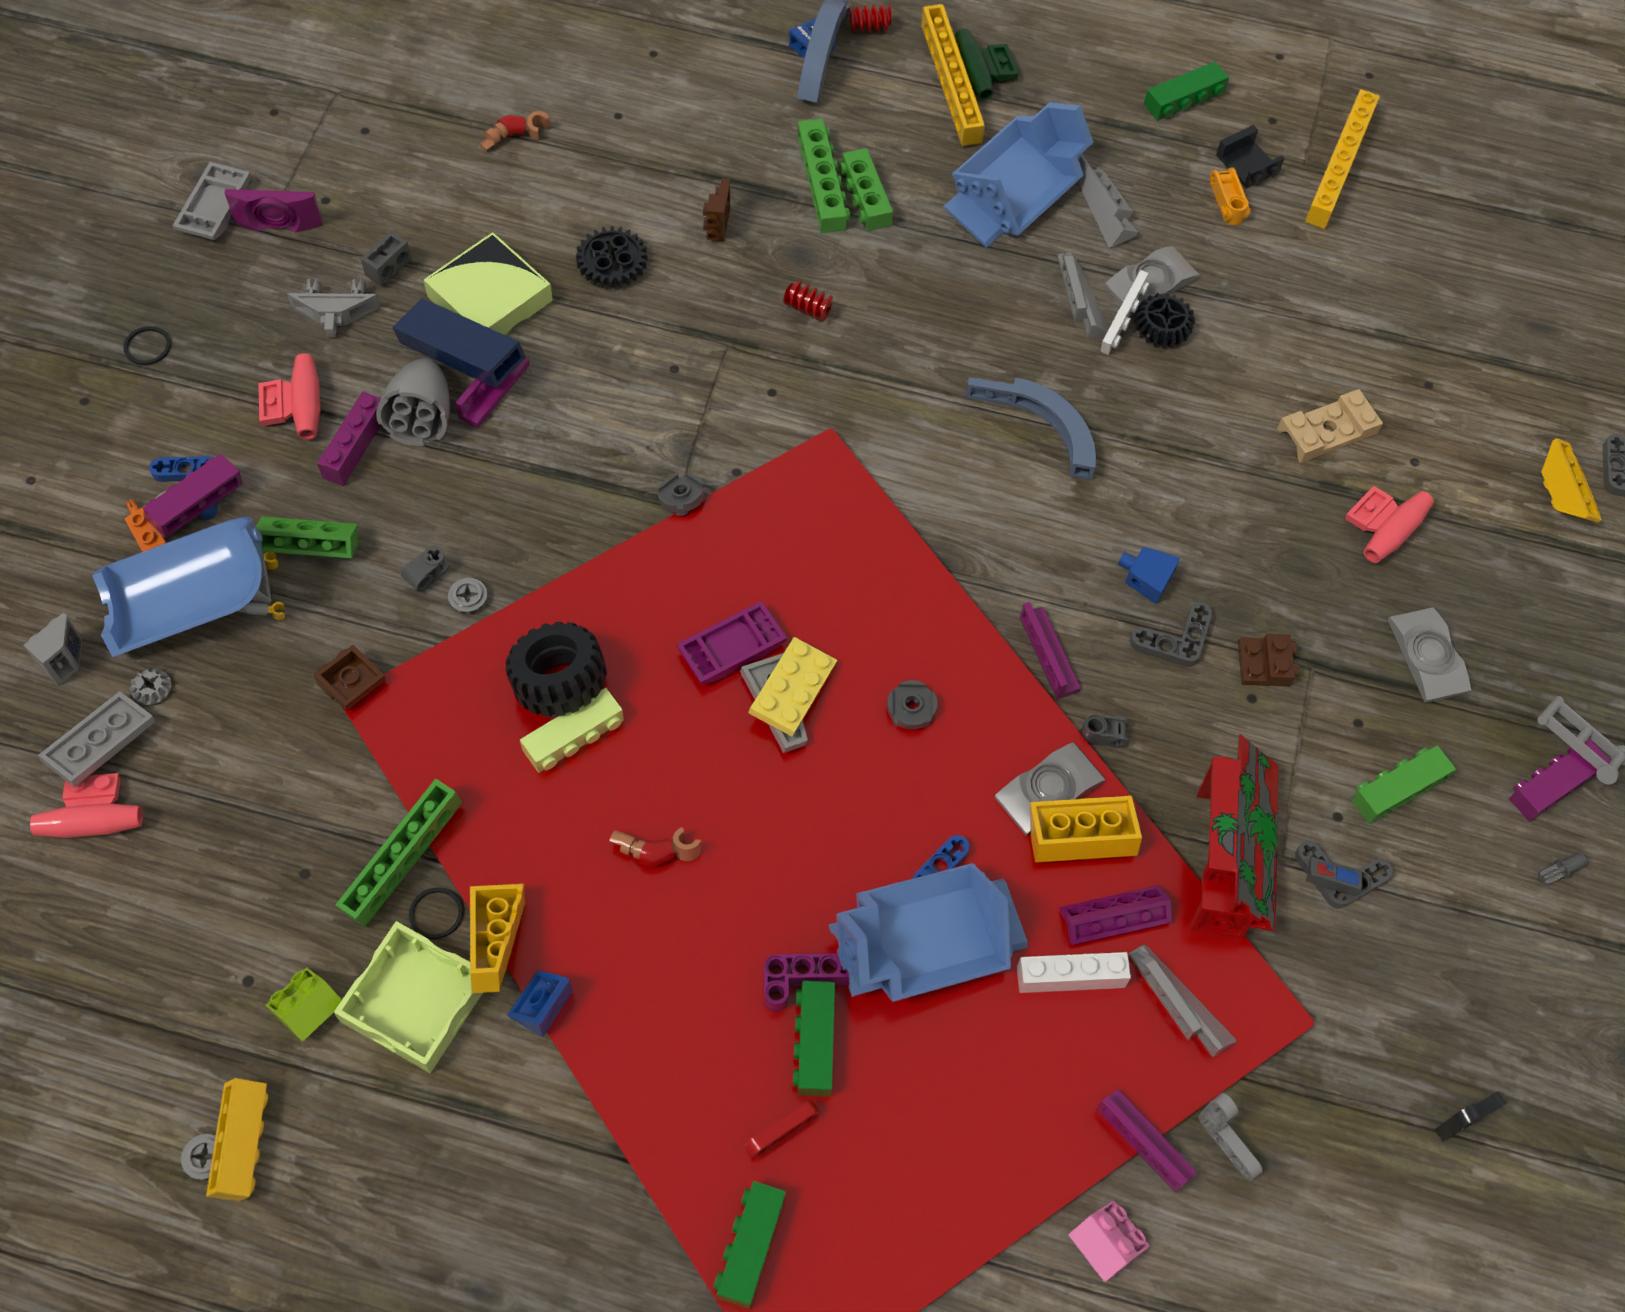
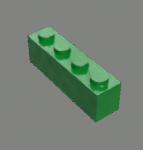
(1186, 90)
(816, 1038)
(751, 1244)

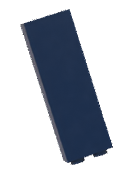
(459, 342)

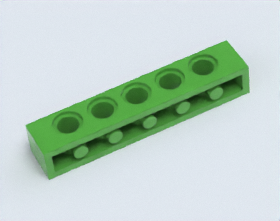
(822, 176)
(399, 853)

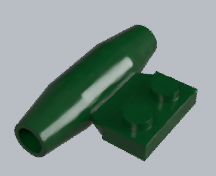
(985, 64)

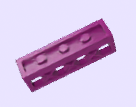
(482, 398)
(1049, 651)
(1117, 916)
(1146, 1140)

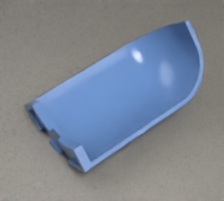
(180, 584)

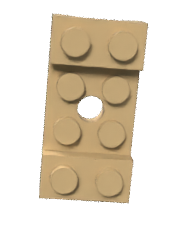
(1349, 417)

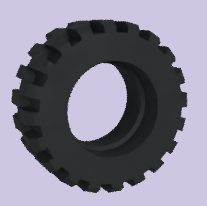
(561, 690)

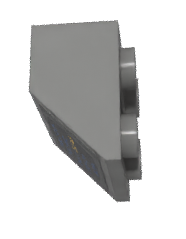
(56, 649)

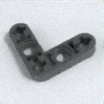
(1611, 473)
(1178, 646)
(1367, 871)

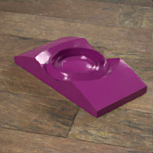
(274, 209)
(732, 643)

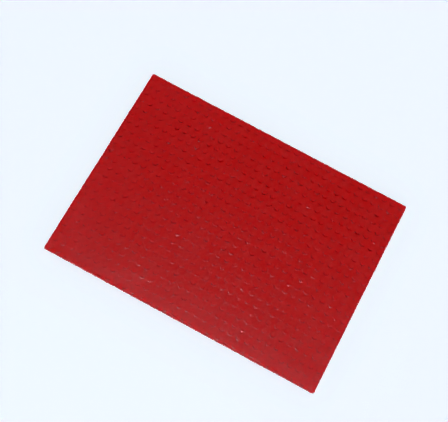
(946, 1109)

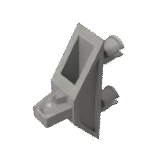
(334, 309)

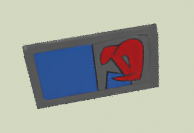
(1334, 876)

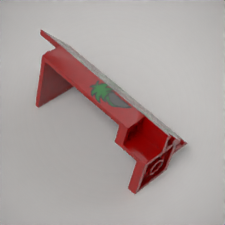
(1242, 852)

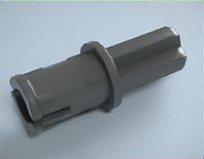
(1562, 868)

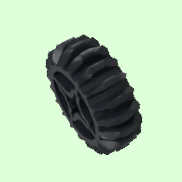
(1164, 320)

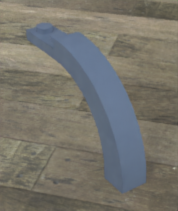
(819, 48)
(1051, 408)

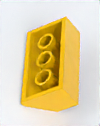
(1084, 829)

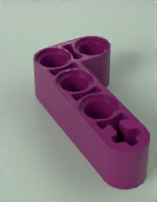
(790, 977)

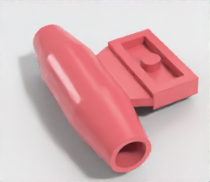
(296, 398)
(1391, 523)
(88, 811)

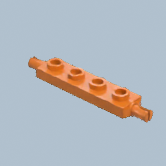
(142, 530)

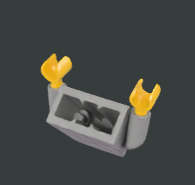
(262, 598)

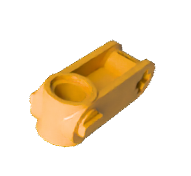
(1230, 196)

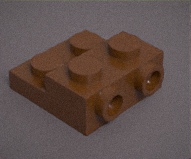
(717, 212)
(1268, 660)
(349, 677)

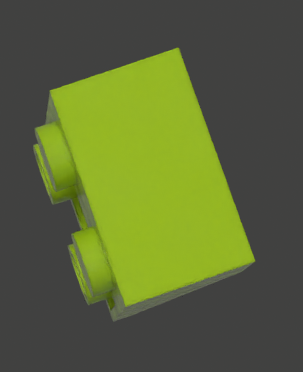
(304, 1003)

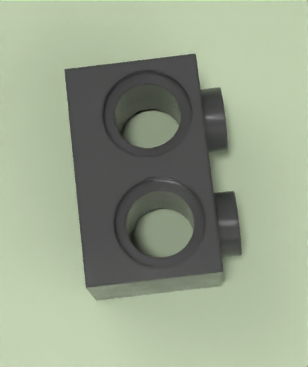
(386, 258)

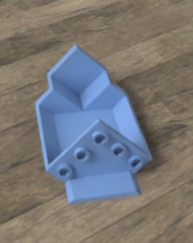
(1020, 172)
(928, 933)

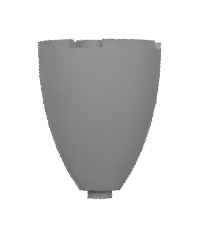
(419, 387)

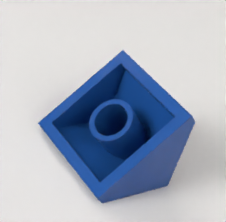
(541, 1001)

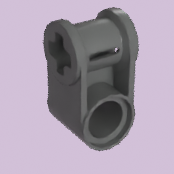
(425, 570)
(1110, 730)

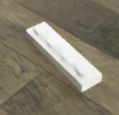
(1129, 305)

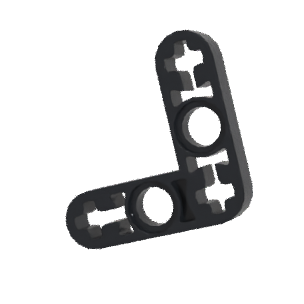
(1469, 1116)

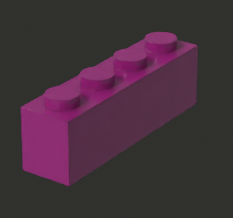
(350, 440)
(192, 495)
(1554, 783)

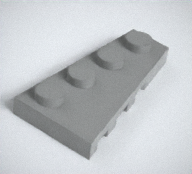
(755, 678)

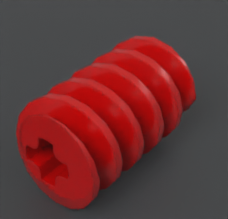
(870, 18)
(808, 301)

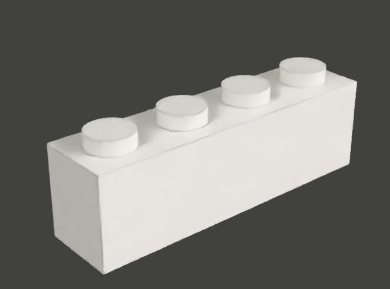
(1073, 972)

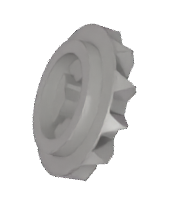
(458, 592)
(146, 695)
(195, 1148)

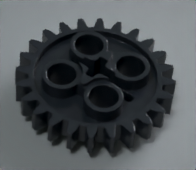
(596, 262)

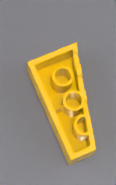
(493, 928)

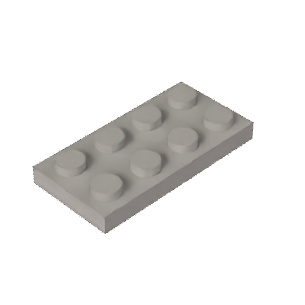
(96, 739)

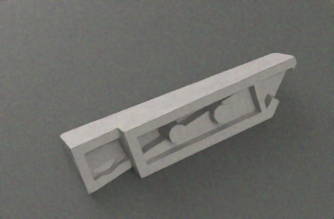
(1106, 205)
(1081, 298)
(1181, 1004)

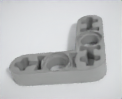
(1215, 1121)

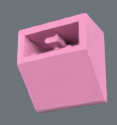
(1109, 1240)

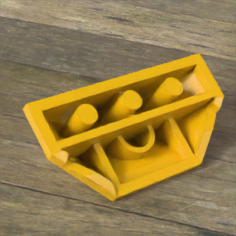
(1568, 483)

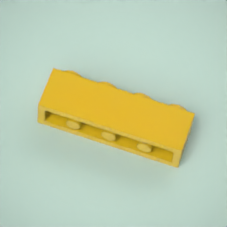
(237, 1140)

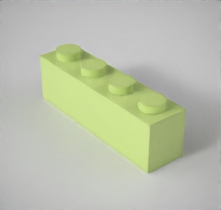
(570, 732)

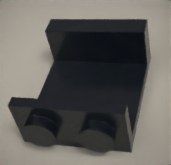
(1248, 158)

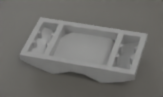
(207, 208)
(1166, 271)
(1430, 654)
(1060, 776)

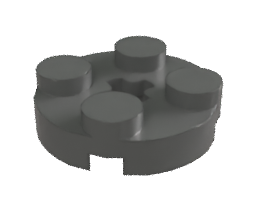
(681, 504)
(912, 718)

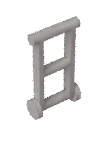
(1605, 772)

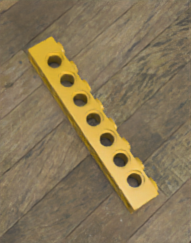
(952, 75)
(1342, 159)

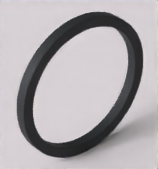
(140, 330)
(423, 894)

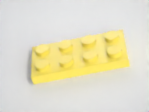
(792, 686)

